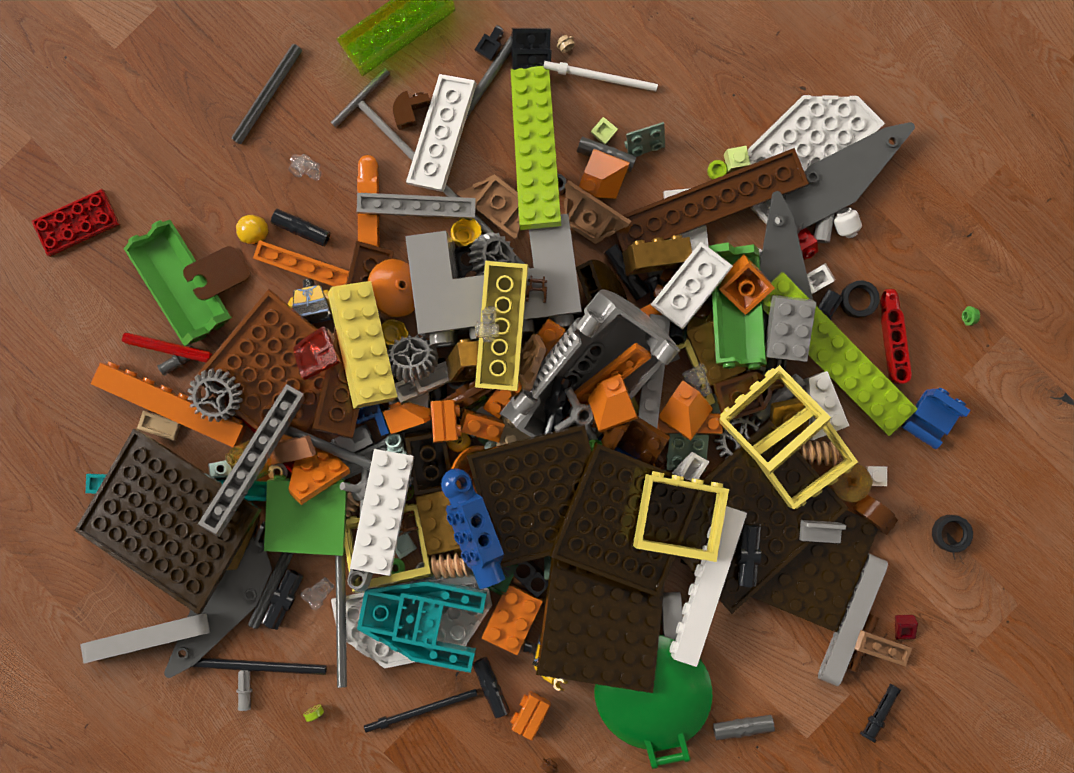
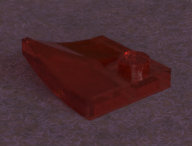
(315, 353)

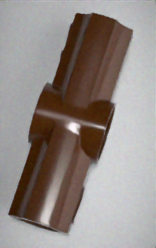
(467, 394)

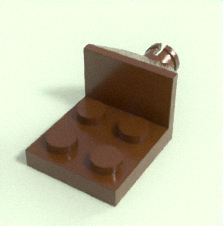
(730, 389)
(636, 439)

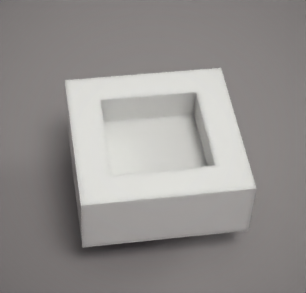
(878, 475)

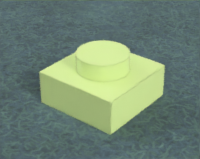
(604, 131)

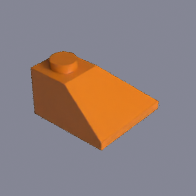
(603, 175)
(745, 285)
(611, 403)
(686, 410)
(406, 416)

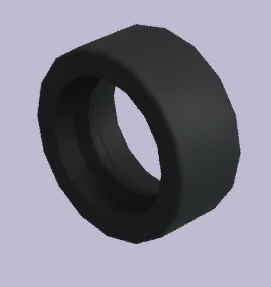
(870, 288)
(967, 533)

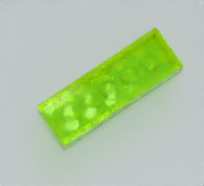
(391, 30)

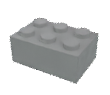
(789, 328)

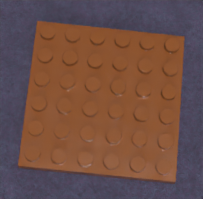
(264, 361)

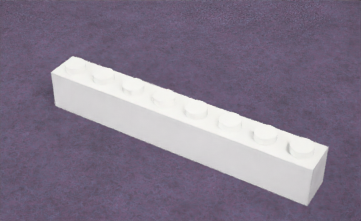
(706, 592)

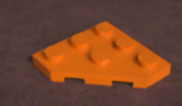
(315, 474)

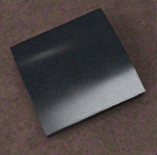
(530, 47)

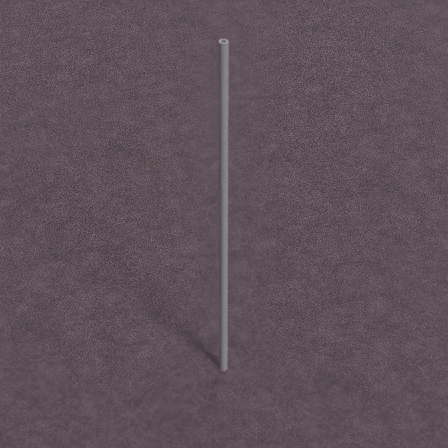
(410, 153)

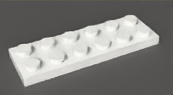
(441, 132)
(382, 512)

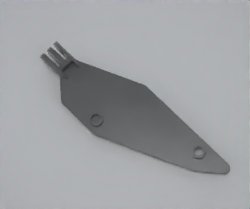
(844, 175)
(782, 254)
(230, 603)

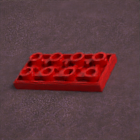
(75, 222)

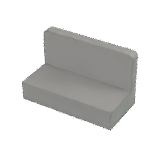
(821, 531)

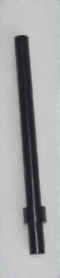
(384, 722)

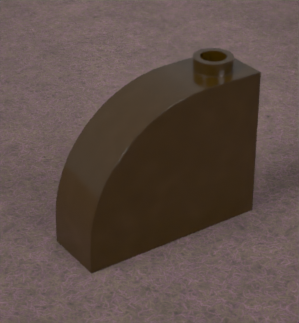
(598, 276)

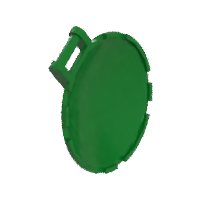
(664, 717)

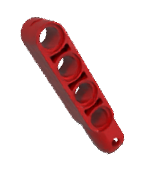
(892, 305)

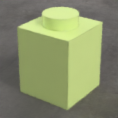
(736, 158)

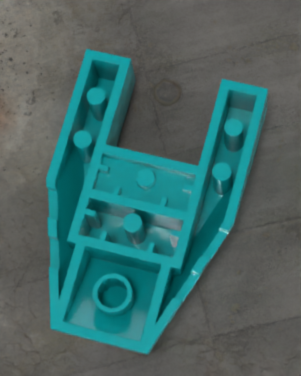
(410, 619)

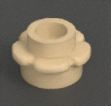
(565, 43)

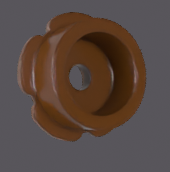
(549, 766)

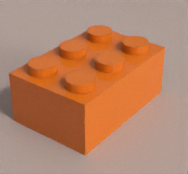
(512, 618)

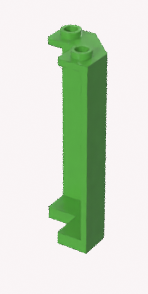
(160, 262)
(737, 335)

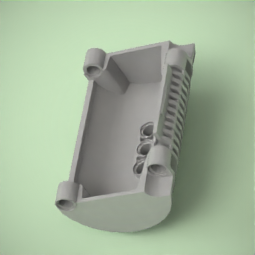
(612, 326)

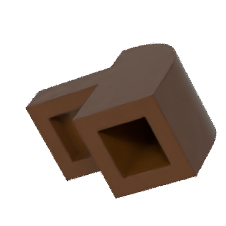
(404, 107)
(876, 513)

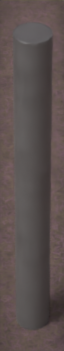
(360, 97)

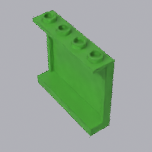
(305, 528)

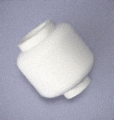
(847, 222)

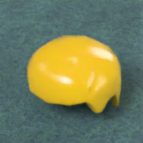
(251, 229)
(465, 231)
(393, 330)

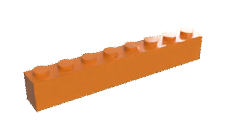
(165, 403)

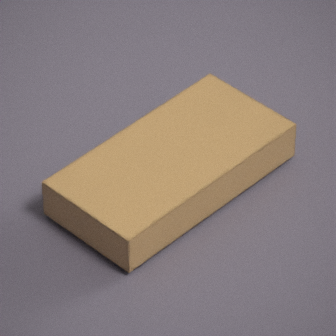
(158, 425)

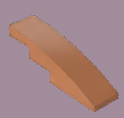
(292, 450)

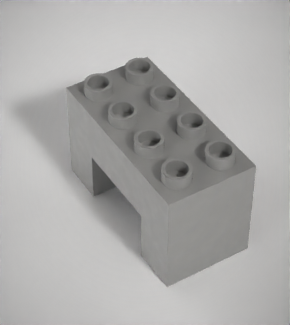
(453, 305)

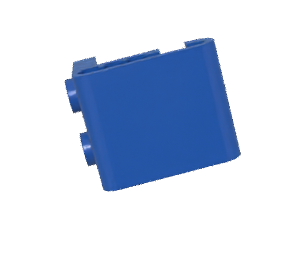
(374, 412)
(935, 416)

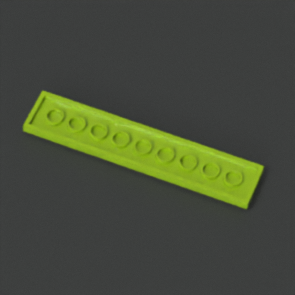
(535, 149)
(849, 366)

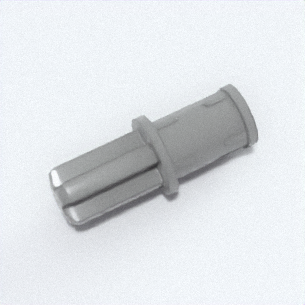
(244, 690)

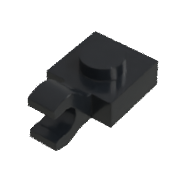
(489, 45)

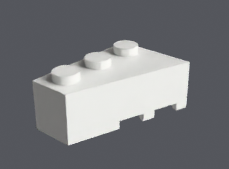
(822, 391)

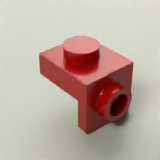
(808, 244)

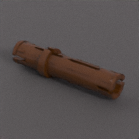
(857, 655)

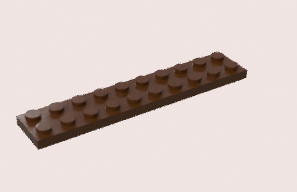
(714, 199)
(335, 406)

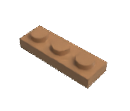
(883, 648)

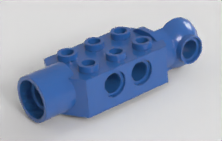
(473, 529)

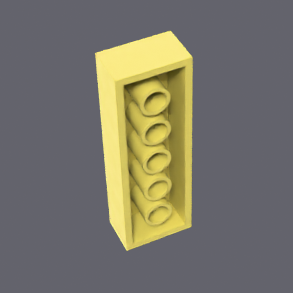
(362, 344)
(500, 360)

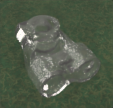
(303, 164)
(487, 328)
(696, 377)
(316, 595)

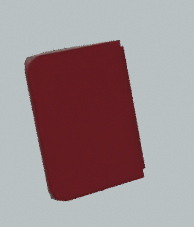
(905, 627)

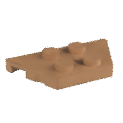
(496, 202)
(590, 215)

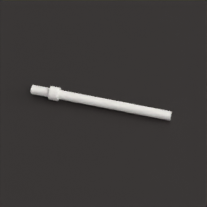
(563, 68)

